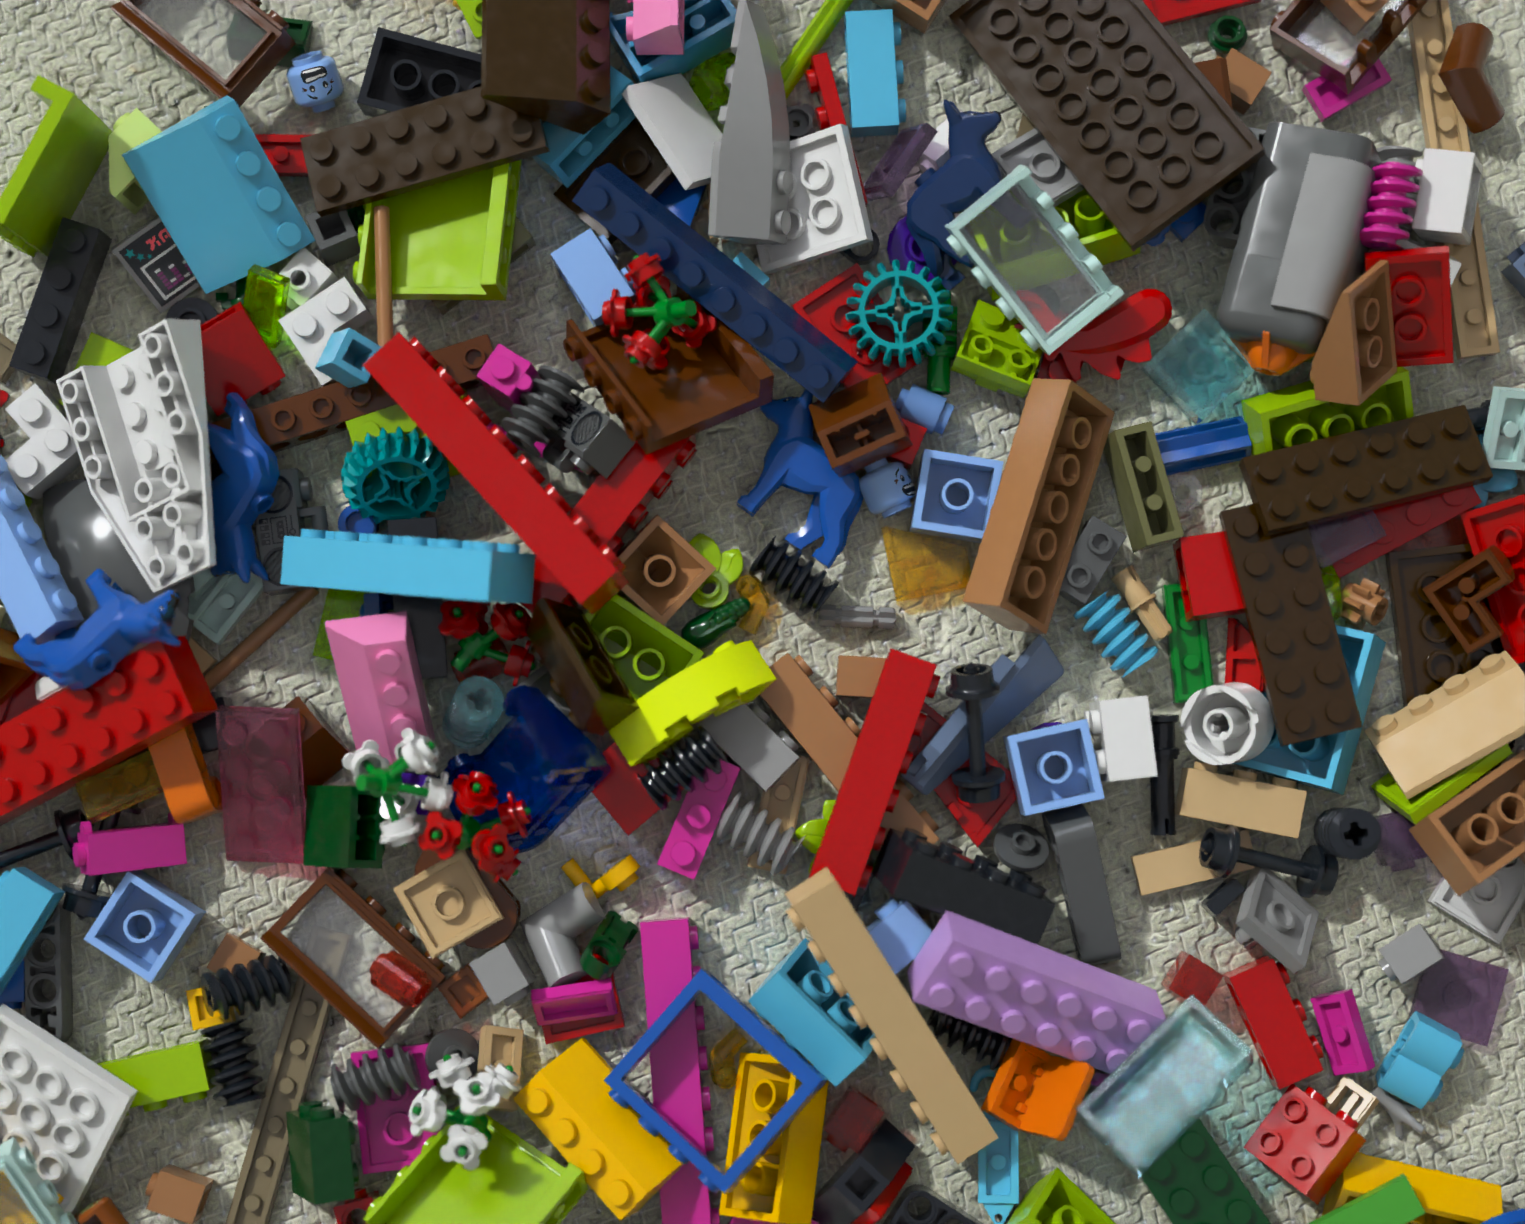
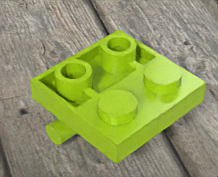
(996, 352)

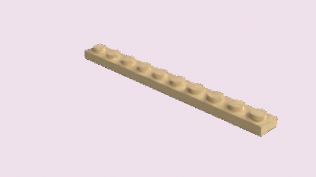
(1445, 129)

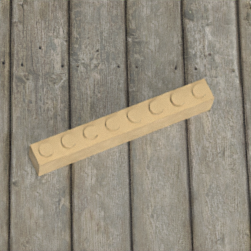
(890, 1014)

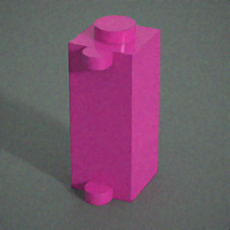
(507, 376)
(129, 847)

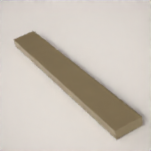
(284, 1090)

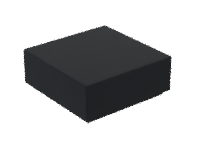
(1222, 896)

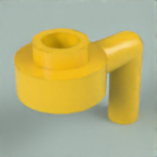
(618, 876)

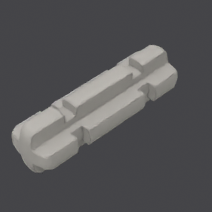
(857, 617)

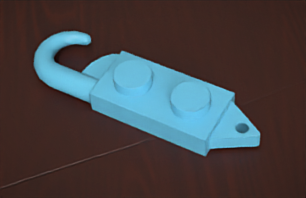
(997, 1162)

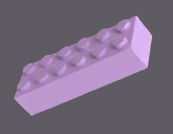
(1032, 993)

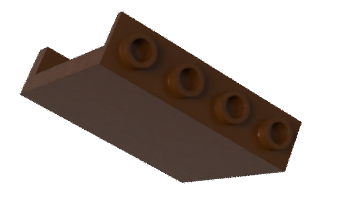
(683, 399)

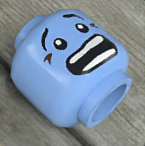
(315, 81)
(887, 488)

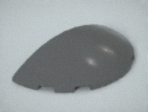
(85, 541)

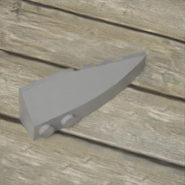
(753, 159)

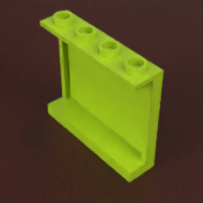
(52, 170)
(447, 238)
(508, 1186)

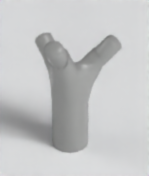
(1398, 1111)

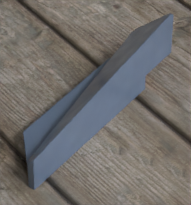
(1019, 686)

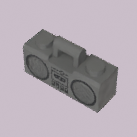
(586, 440)
(283, 519)

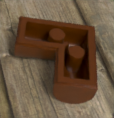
(1465, 78)
(1461, 593)

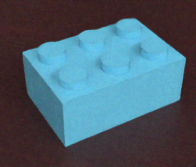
(813, 1015)

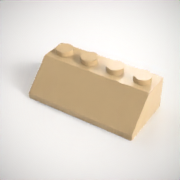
(1452, 724)

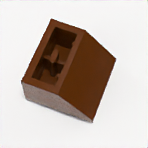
(859, 425)

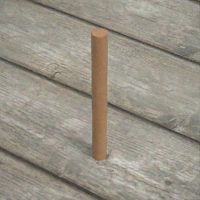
(383, 274)
(258, 637)

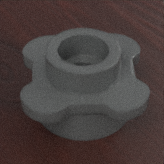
(804, 115)

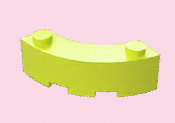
(710, 686)

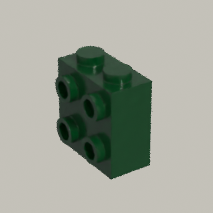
(342, 828)
(321, 1153)

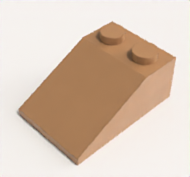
(1358, 342)

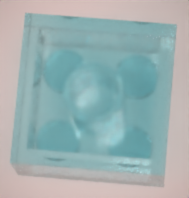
(1199, 367)

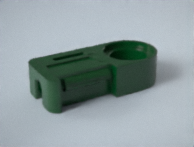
(608, 942)

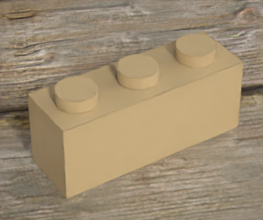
(1240, 800)

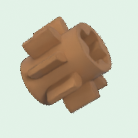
(1363, 604)

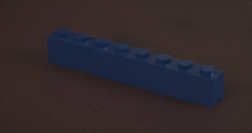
(715, 281)

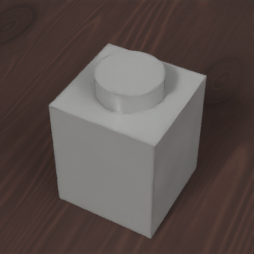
(1410, 955)

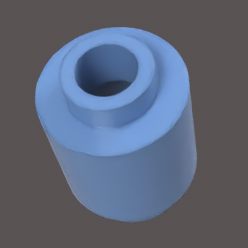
(924, 408)

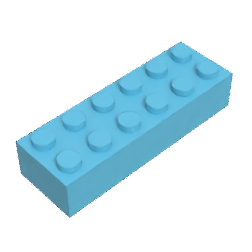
(409, 566)

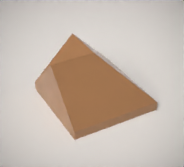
(662, 569)

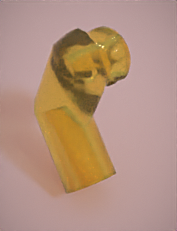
(754, 591)
(722, 1059)

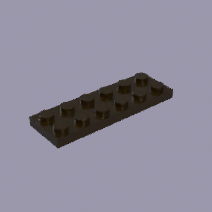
(416, 149)
(1365, 470)
(1291, 629)

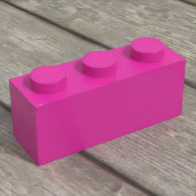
(698, 821)

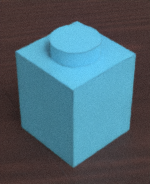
(344, 357)

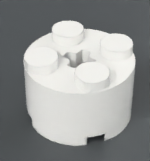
(1207, 728)

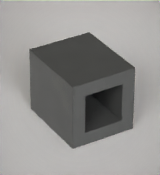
(334, 236)

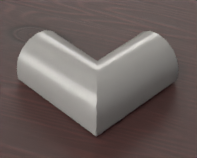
(553, 929)

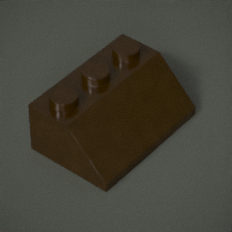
(579, 667)

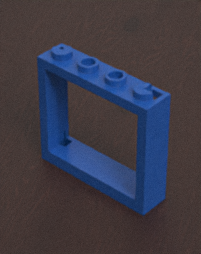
(656, 1123)

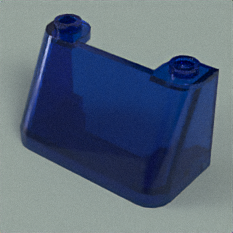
(537, 759)

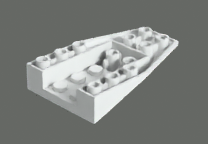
(148, 450)

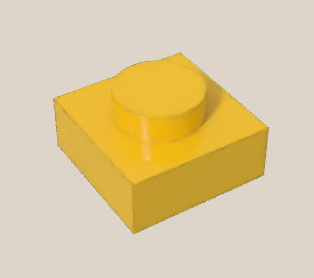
(199, 1014)

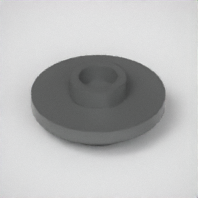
(1021, 847)
(451, 1042)

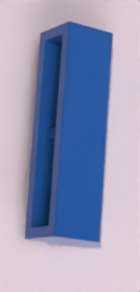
(1204, 445)

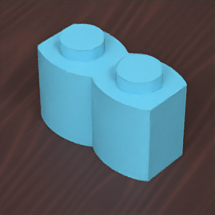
(1419, 1060)

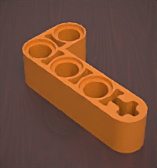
(185, 777)

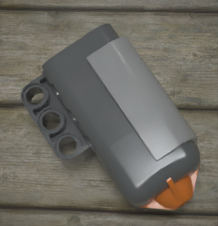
(1292, 240)

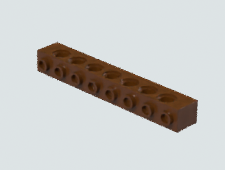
(328, 407)

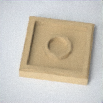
(448, 903)

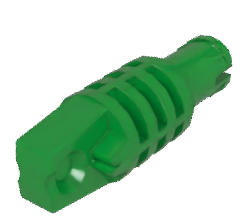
(939, 364)

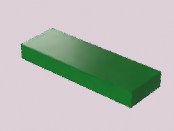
(1186, 648)

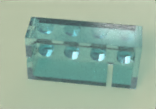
(1165, 1086)

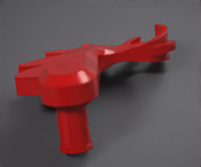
(1116, 332)

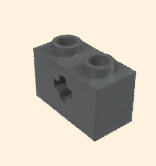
(1089, 560)

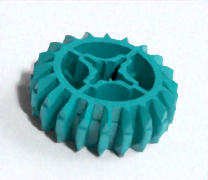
(896, 280)
(400, 466)

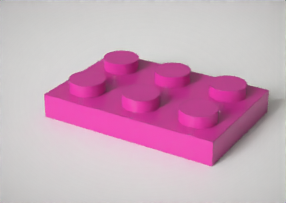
(386, 1125)

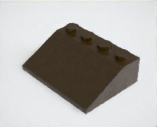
(548, 59)

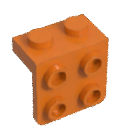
(1037, 1091)

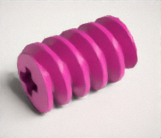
(1387, 205)

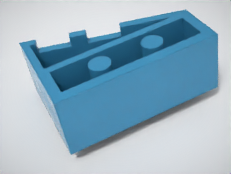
(706, 34)

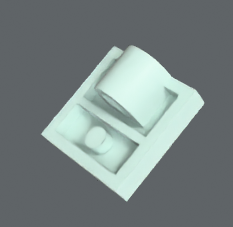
(1505, 429)
(221, 602)

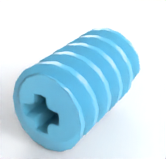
(1116, 633)

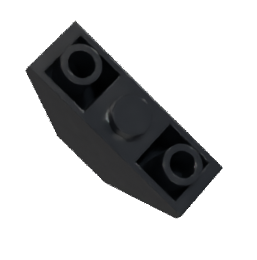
(862, 1176)

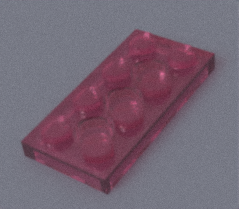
(261, 783)

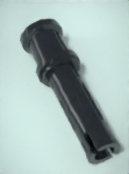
(1162, 786)

